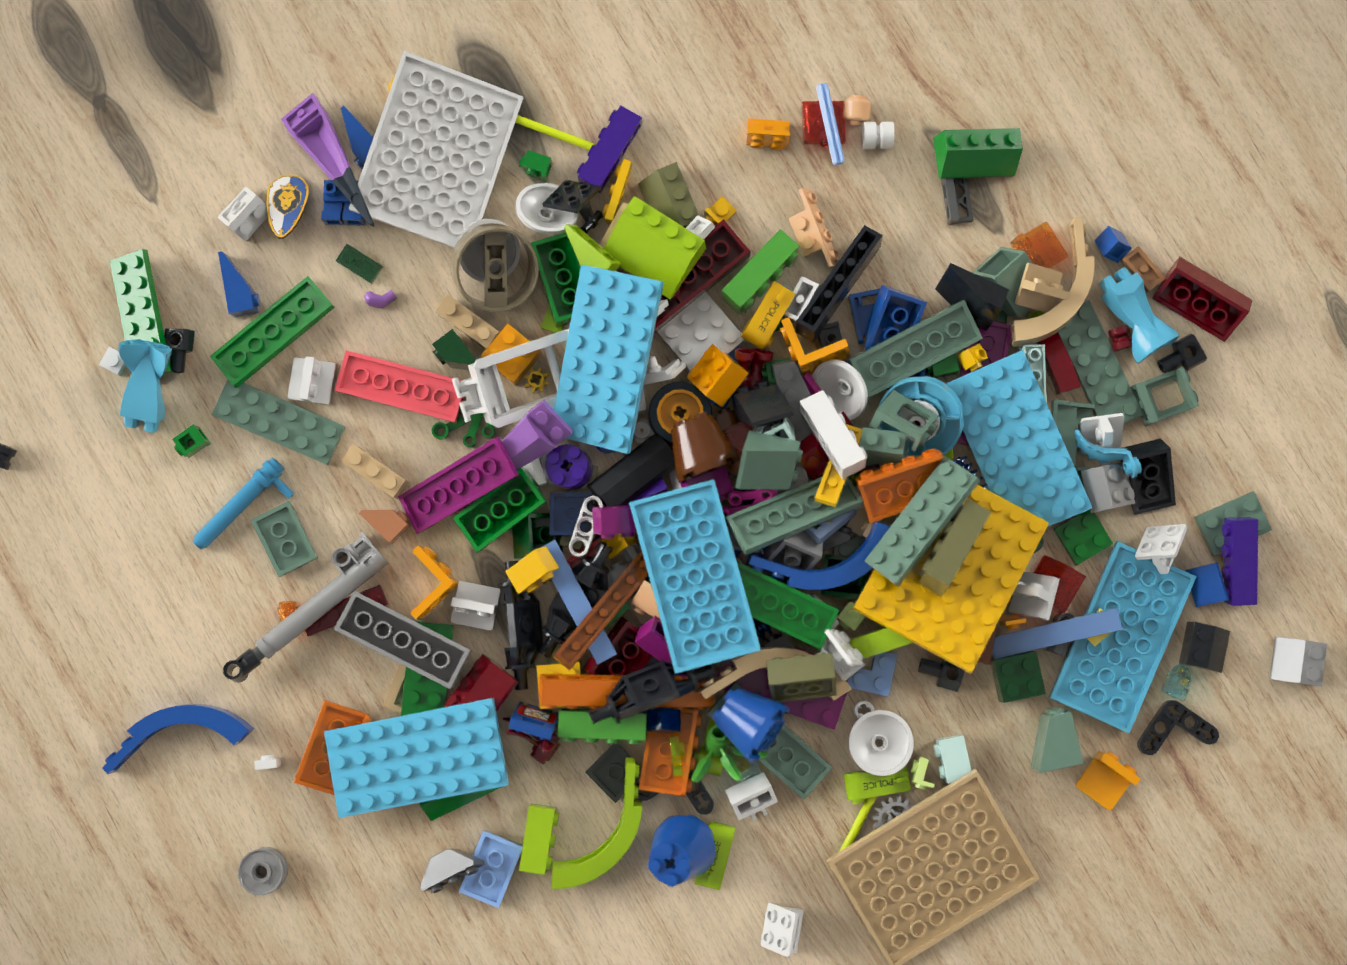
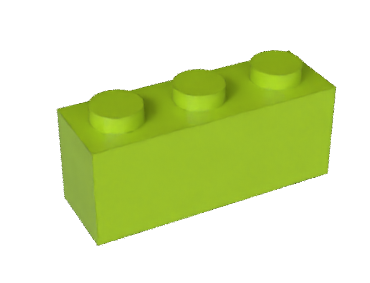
(538, 839)

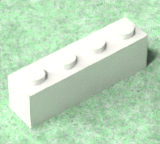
(833, 434)

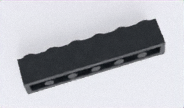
(838, 283)

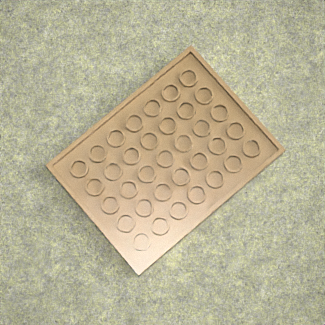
(933, 869)

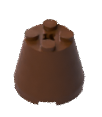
(700, 447)

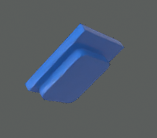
(1208, 585)

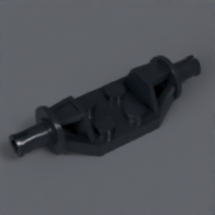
(559, 616)
(523, 628)
(649, 689)

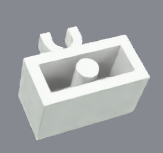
(804, 293)
(751, 796)

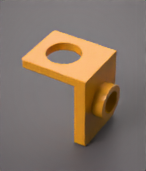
(1012, 621)

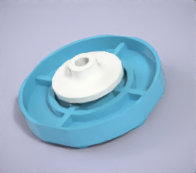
(937, 398)

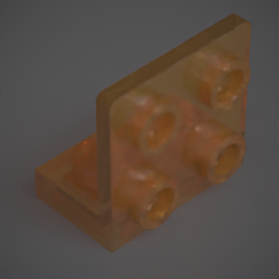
(1041, 246)

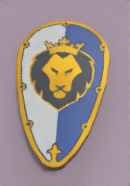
(286, 203)

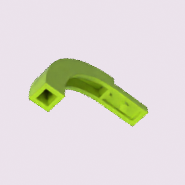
(878, 642)
(596, 863)

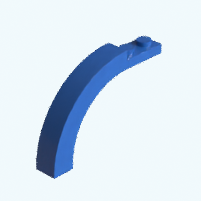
(828, 577)
(218, 719)

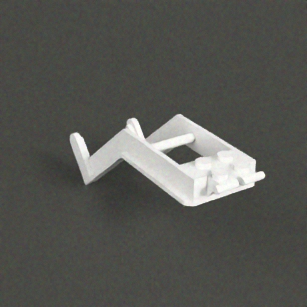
(486, 393)

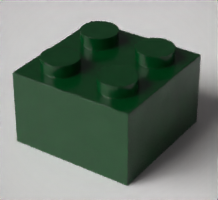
(1017, 676)

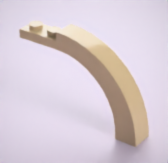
(1043, 326)
(757, 660)

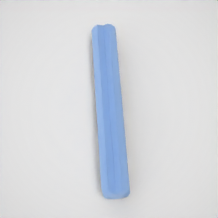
(830, 124)

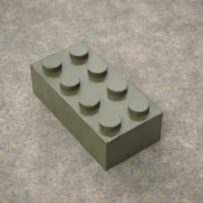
(951, 552)

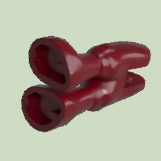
(757, 358)

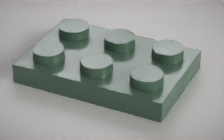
(1211, 521)
(284, 539)

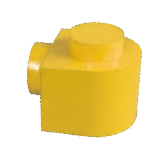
(972, 357)

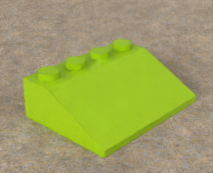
(654, 246)

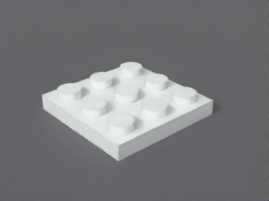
(697, 329)

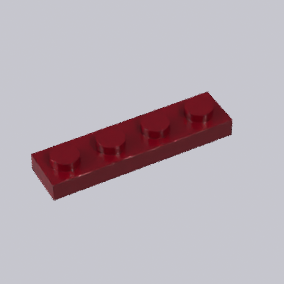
(331, 617)

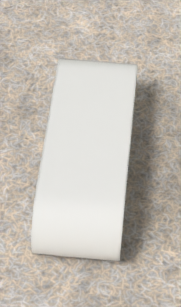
(578, 535)

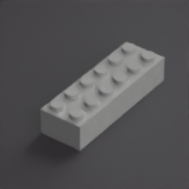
(403, 640)

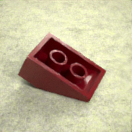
(813, 456)

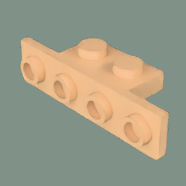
(811, 230)

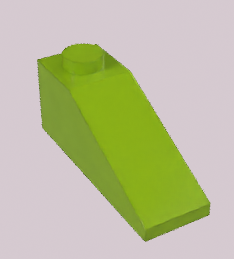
(588, 251)

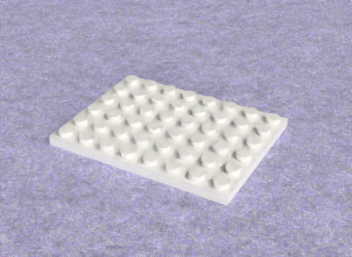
(436, 150)

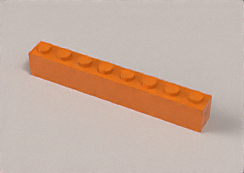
(591, 691)

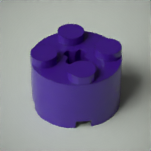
(559, 459)

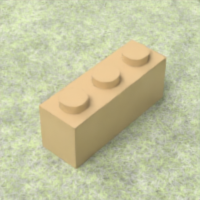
(467, 322)
(375, 471)

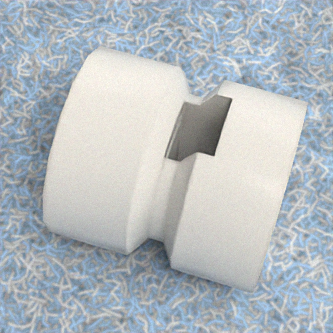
(877, 135)

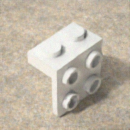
(845, 658)

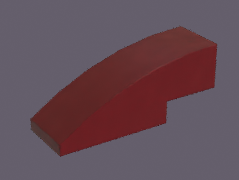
(1059, 365)

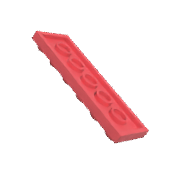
(398, 386)

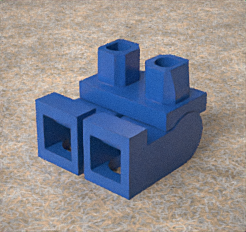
(337, 206)

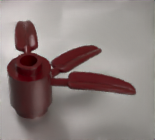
(542, 749)

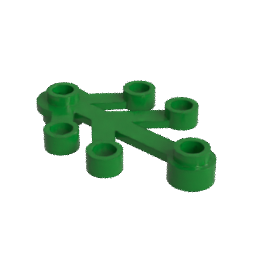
(475, 422)

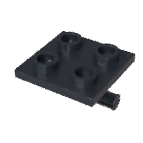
(575, 198)

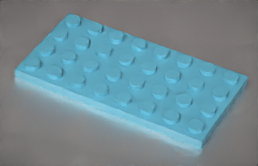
(607, 356)
(1019, 440)
(694, 576)
(1116, 673)
(416, 758)

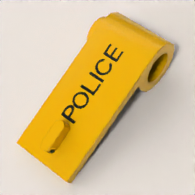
(767, 316)

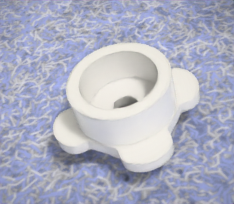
(648, 432)

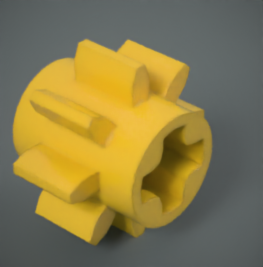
(542, 381)

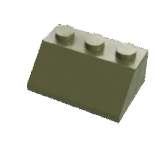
(669, 194)
(802, 677)

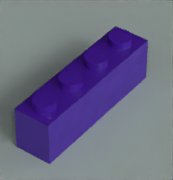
(610, 148)
(1240, 560)

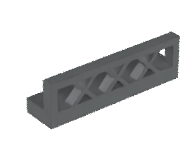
(951, 201)

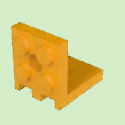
(811, 361)
(442, 572)

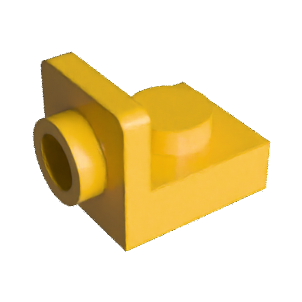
(719, 210)
(619, 544)

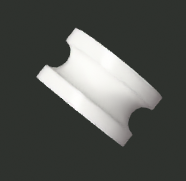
(857, 705)

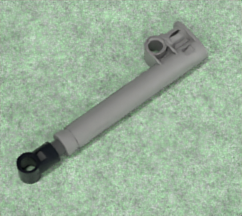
(362, 564)

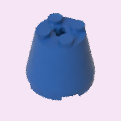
(750, 721)
(681, 850)

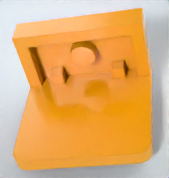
(1106, 779)

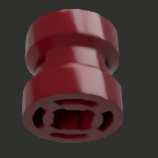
(1123, 342)

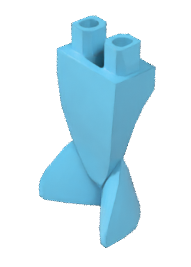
(1130, 304)
(143, 392)

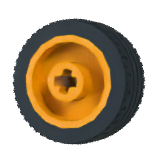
(673, 399)

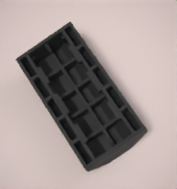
(634, 473)

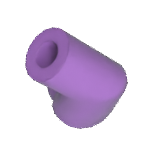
(379, 301)

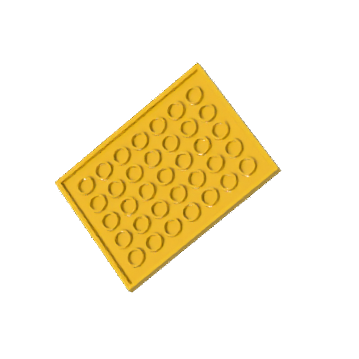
(969, 610)

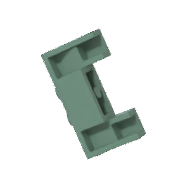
(1067, 419)

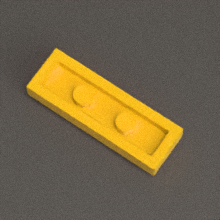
(617, 190)

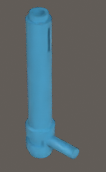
(261, 479)

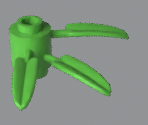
(715, 746)

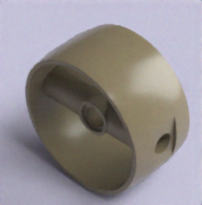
(495, 282)

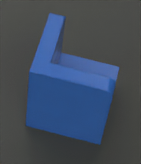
(1113, 244)

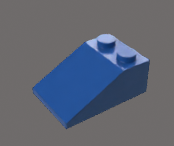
(892, 314)

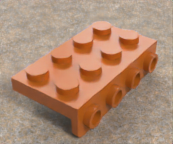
(894, 485)
(657, 764)
(314, 765)

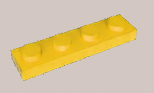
(831, 483)

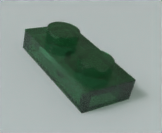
(359, 263)

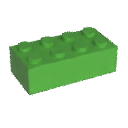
(759, 272)
(578, 724)

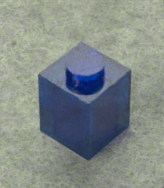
(663, 720)

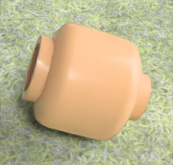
(857, 109)

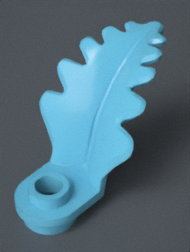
(1104, 455)

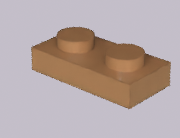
(1139, 262)

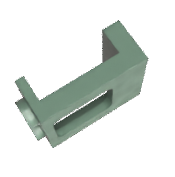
(1145, 400)
(888, 412)

